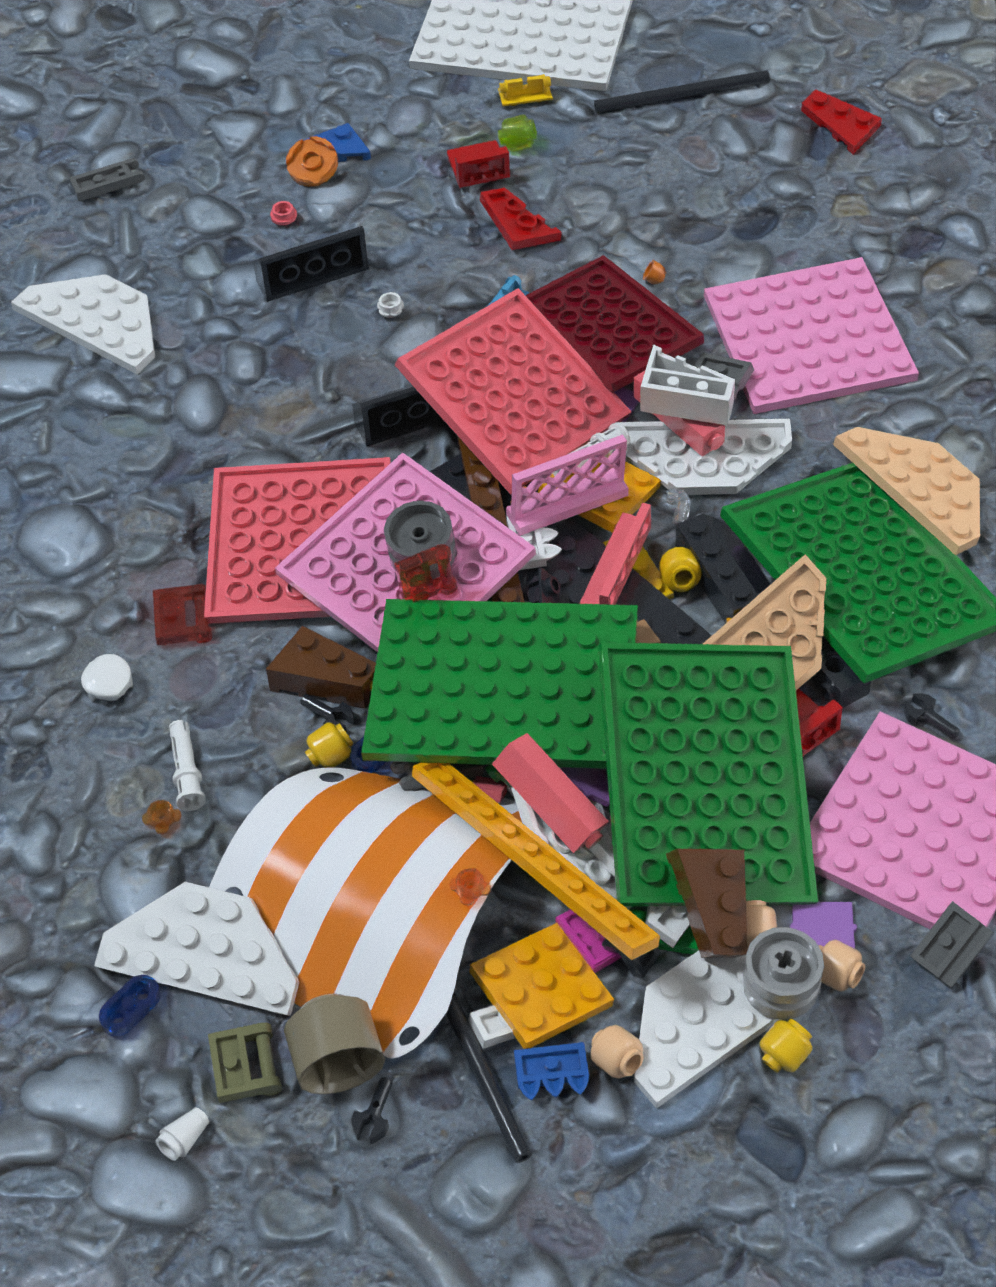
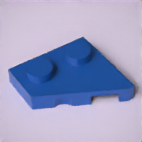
(346, 142)

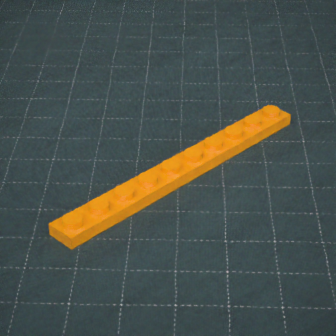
(538, 859)

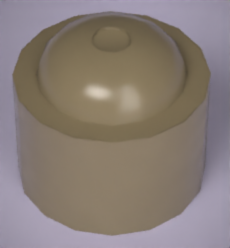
(333, 1044)

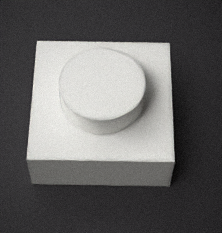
(490, 1027)

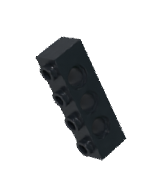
(842, 685)

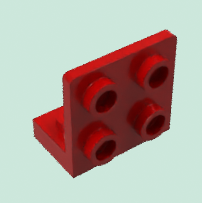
(479, 163)
(816, 721)

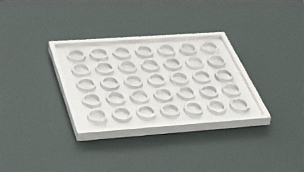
(523, 39)

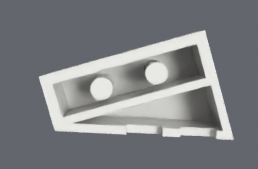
(685, 391)

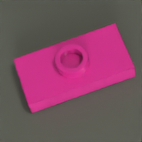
(586, 940)

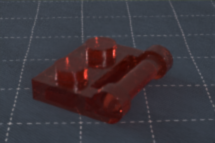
(415, 574)
(171, 615)

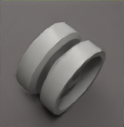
(783, 973)

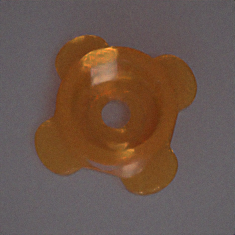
(158, 809)
(469, 877)

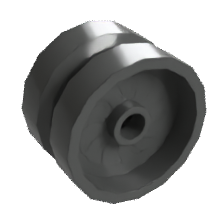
(417, 528)

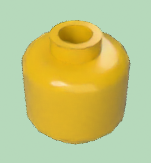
(680, 569)
(328, 745)
(786, 1046)

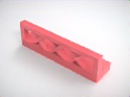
(618, 558)

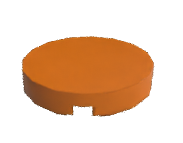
(312, 161)

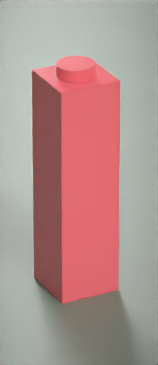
(697, 434)
(551, 793)

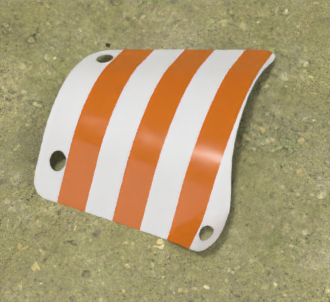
(362, 891)

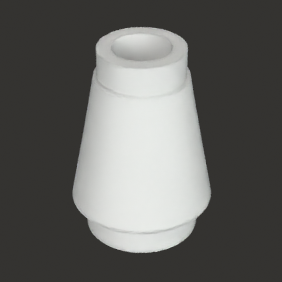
(180, 1135)

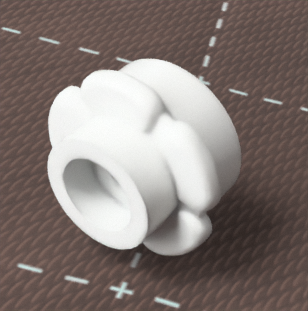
(390, 305)

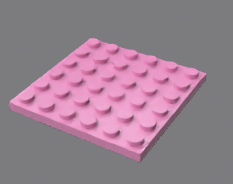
(810, 335)
(348, 562)
(911, 825)

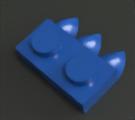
(551, 1068)

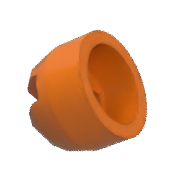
(654, 273)

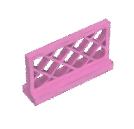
(536, 510)

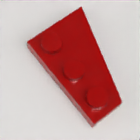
(841, 118)
(515, 222)

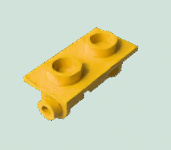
(514, 92)

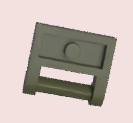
(232, 1063)

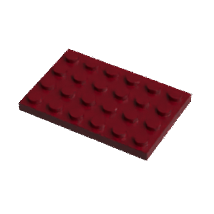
(613, 321)

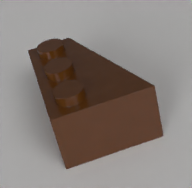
(322, 669)
(714, 897)

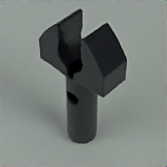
(343, 711)
(928, 715)
(373, 1113)

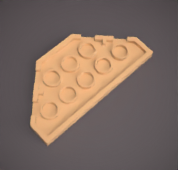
(921, 480)
(784, 615)

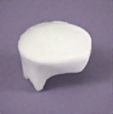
(107, 678)

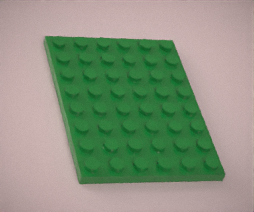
(888, 580)
(479, 674)
(705, 760)

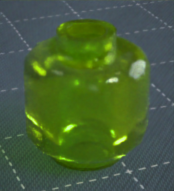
(517, 133)

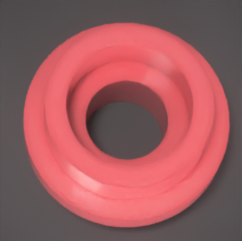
(283, 213)

